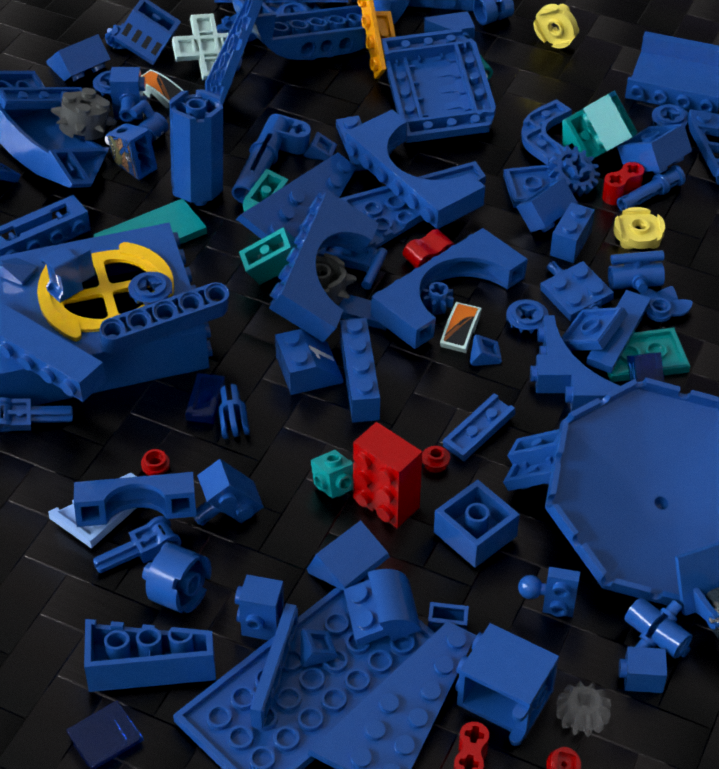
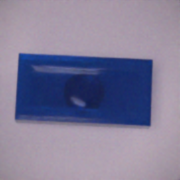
(205, 398)

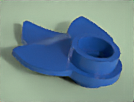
(665, 304)

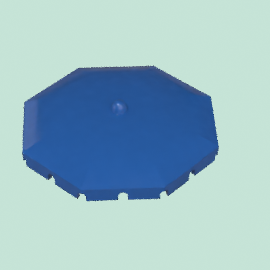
(638, 484)

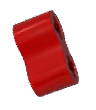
(622, 182)
(424, 249)
(472, 746)

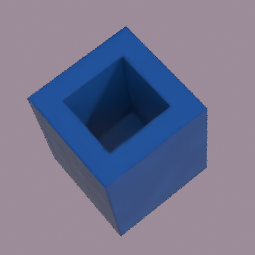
(644, 669)

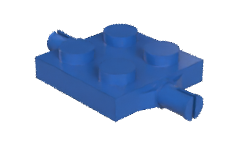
(575, 289)

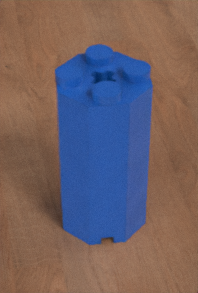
(196, 146)

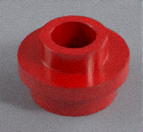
(435, 458)
(155, 462)

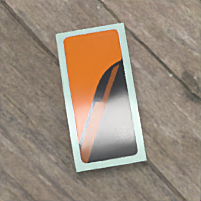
(160, 87)
(460, 327)

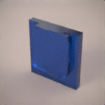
(104, 735)

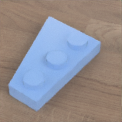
(88, 534)

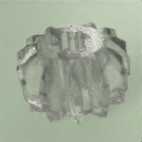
(583, 708)

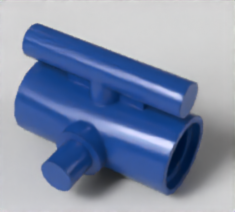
(637, 272)
(659, 627)

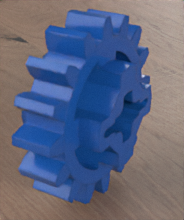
(574, 169)

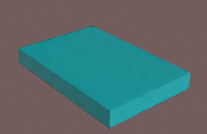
(652, 341)

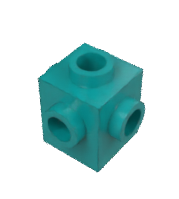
(332, 473)

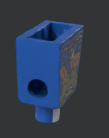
(132, 149)

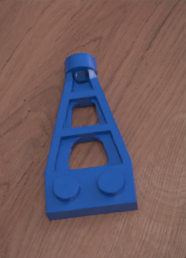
(702, 124)

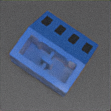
(147, 31)

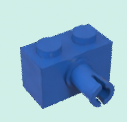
(126, 91)
(228, 493)

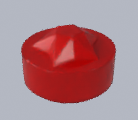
(563, 759)

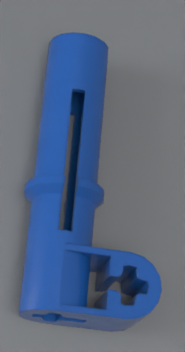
(264, 152)

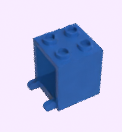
(506, 680)

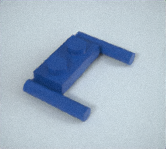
(368, 260)

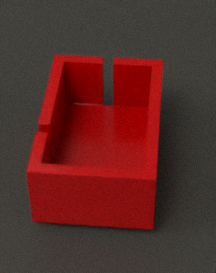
(386, 474)

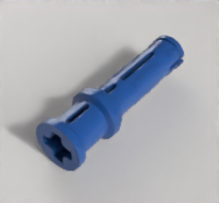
(659, 184)

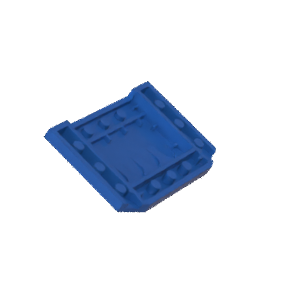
(439, 84)

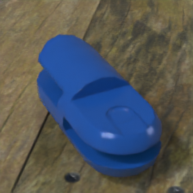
(232, 411)

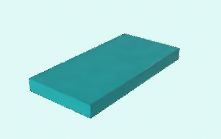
(178, 214)

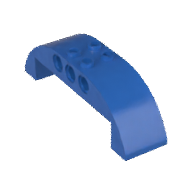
(317, 32)

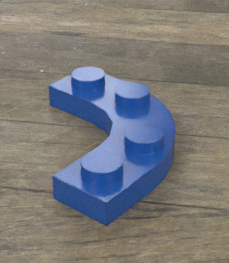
(535, 129)

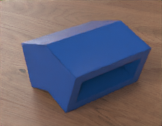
(441, 613)

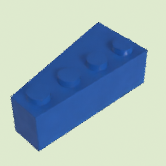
(145, 656)

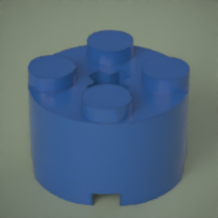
(177, 578)

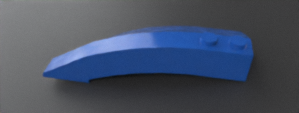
(39, 143)

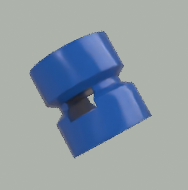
(491, 10)

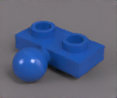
(559, 591)

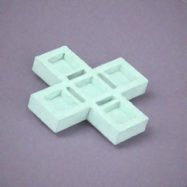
(202, 45)

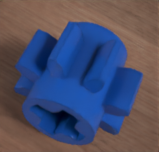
(438, 298)

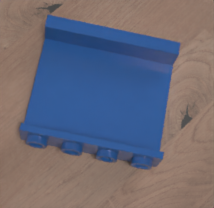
(676, 73)

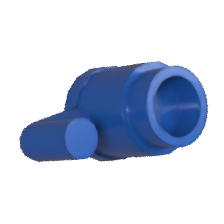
(154, 122)

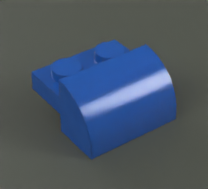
(531, 460)
(382, 607)

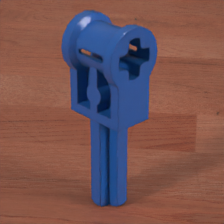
(20, 414)
(144, 542)

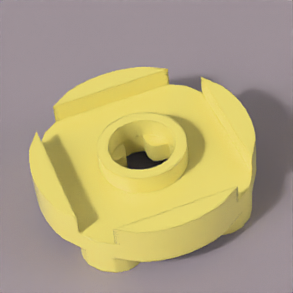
(563, 18)
(648, 236)

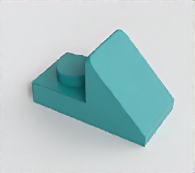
(580, 135)

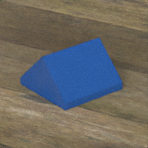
(348, 557)

